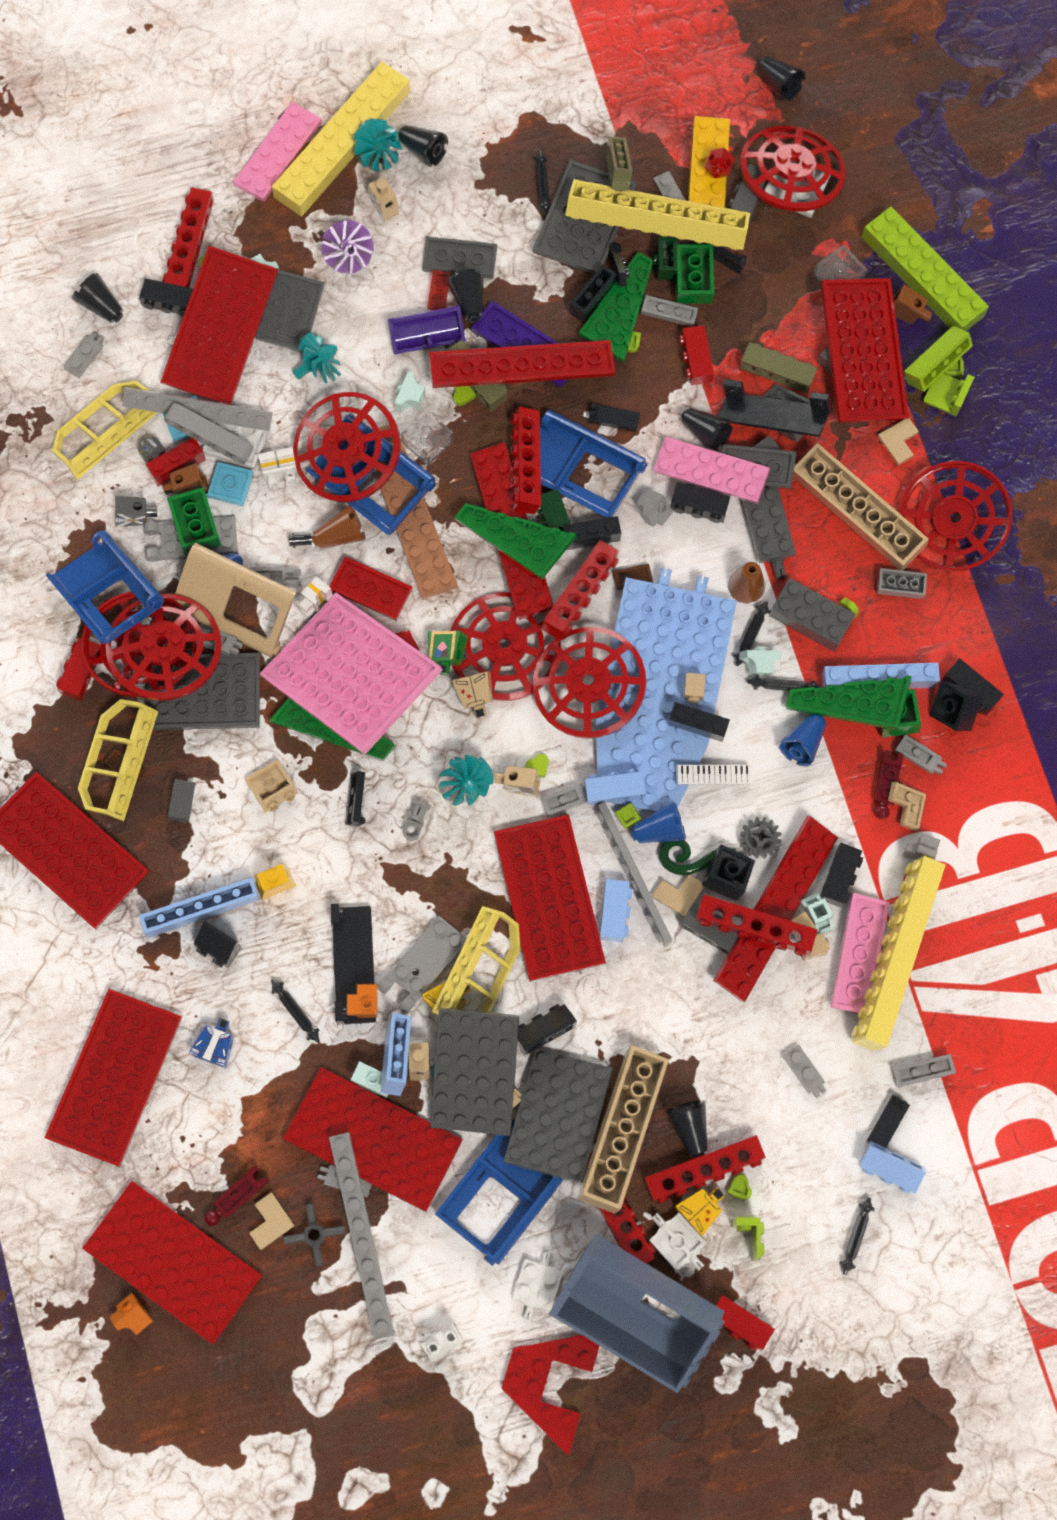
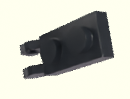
(618, 264)

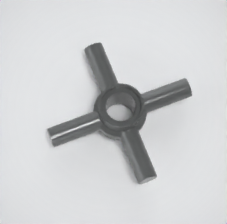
(312, 1226)

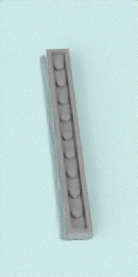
(362, 1236)

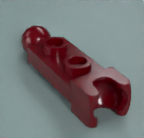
(888, 773)
(235, 1197)

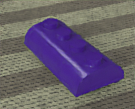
(426, 329)

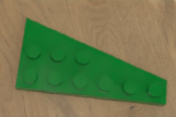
(619, 309)
(522, 540)
(860, 702)
(296, 718)

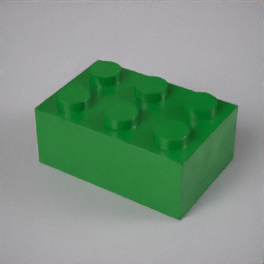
(695, 274)
(194, 520)

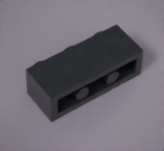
(592, 293)
(165, 297)
(699, 503)
(592, 531)
(965, 676)
(698, 722)
(841, 875)

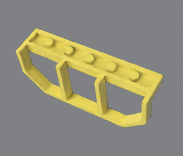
(109, 439)
(131, 762)
(469, 957)

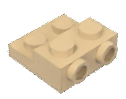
(271, 786)

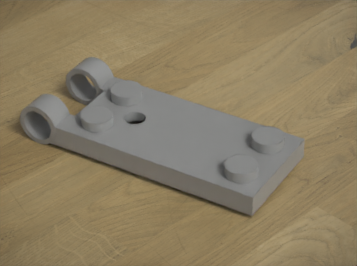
(172, 548)
(430, 956)

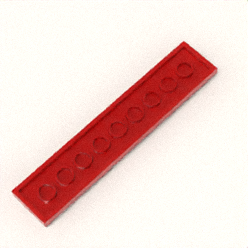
(521, 364)
(494, 477)
(781, 899)

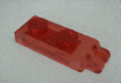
(438, 290)

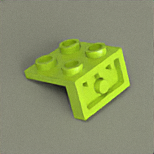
(948, 393)
(745, 1224)

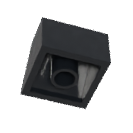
(956, 706)
(728, 873)
(216, 945)

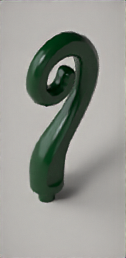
(689, 869)

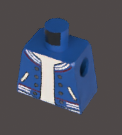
(214, 1044)

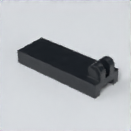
(728, 258)
(613, 417)
(355, 797)
(888, 1121)

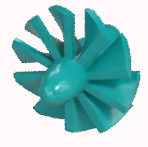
(375, 139)
(317, 357)
(470, 777)

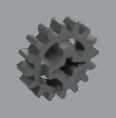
(768, 838)

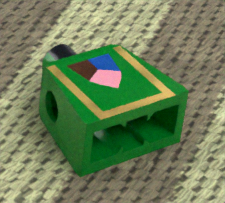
(446, 648)

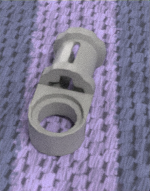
(415, 820)

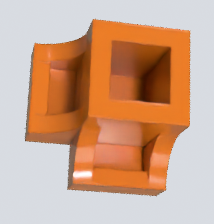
(364, 1003)
(130, 1315)

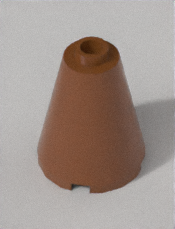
(339, 530)
(747, 583)

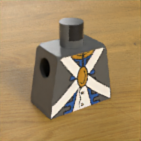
(132, 511)

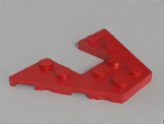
(528, 1376)

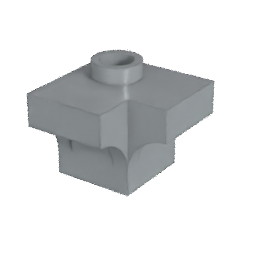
(654, 508)
(925, 846)

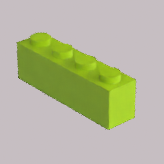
(938, 358)

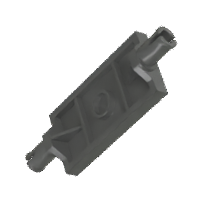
(770, 530)

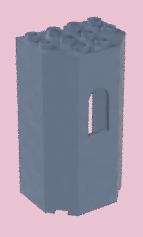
(607, 1307)

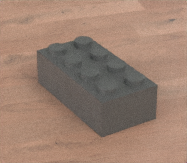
(812, 615)

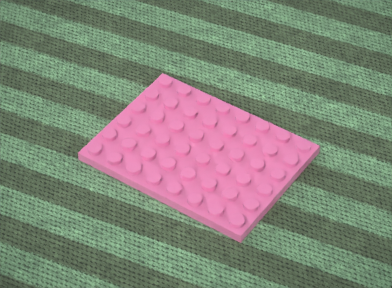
(350, 673)

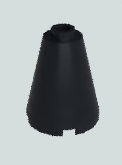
(781, 77)
(424, 143)
(468, 293)
(98, 299)
(707, 427)
(691, 1126)

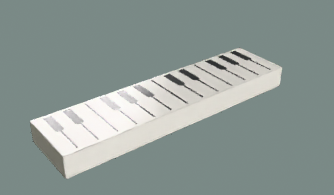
(713, 774)

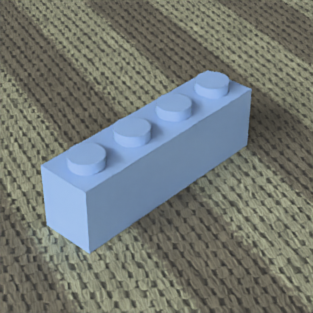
(396, 1054)

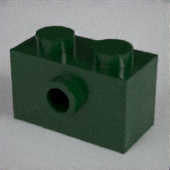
(666, 258)
(553, 510)

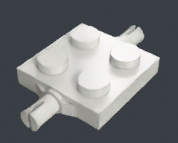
(677, 1241)
(537, 1285)

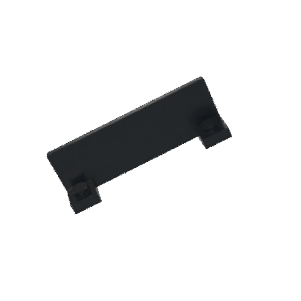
(775, 413)
(351, 957)

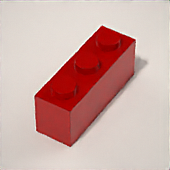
(696, 355)
(175, 459)
(76, 676)
(744, 1324)

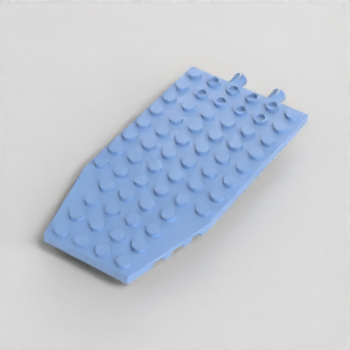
(674, 636)

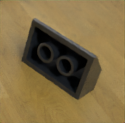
(545, 1028)

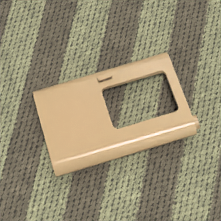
(210, 580)

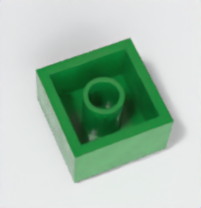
(910, 719)

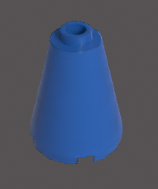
(804, 740)
(660, 827)

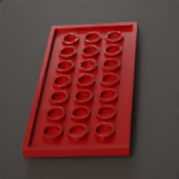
(219, 326)
(864, 350)
(68, 851)
(549, 898)
(113, 1077)
(389, 1143)
(172, 1262)

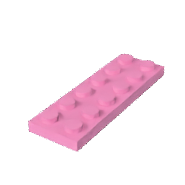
(277, 151)
(711, 470)
(859, 951)

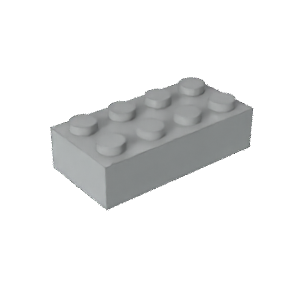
(901, 583)

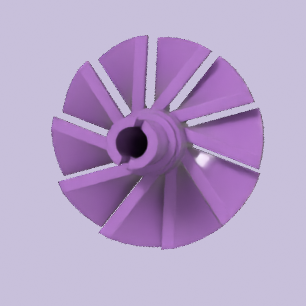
(351, 237)

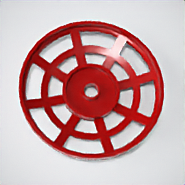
(792, 171)
(353, 453)
(961, 506)
(168, 654)
(136, 655)
(498, 655)
(590, 693)

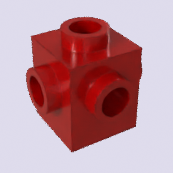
(719, 163)

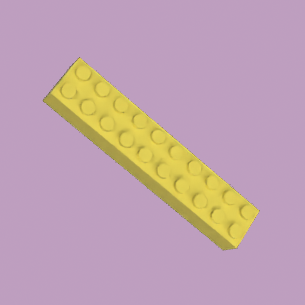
(334, 144)
(658, 214)
(898, 954)

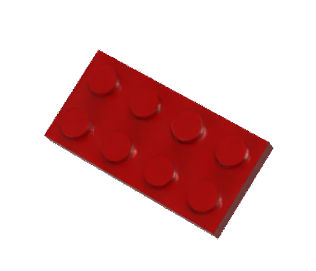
(370, 588)

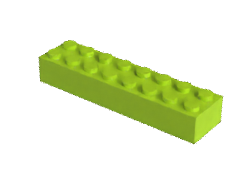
(924, 270)

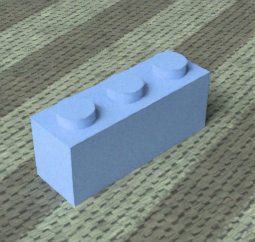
(614, 787)
(615, 910)
(892, 1168)

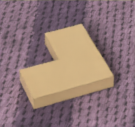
(894, 440)
(912, 804)
(681, 899)
(276, 1222)

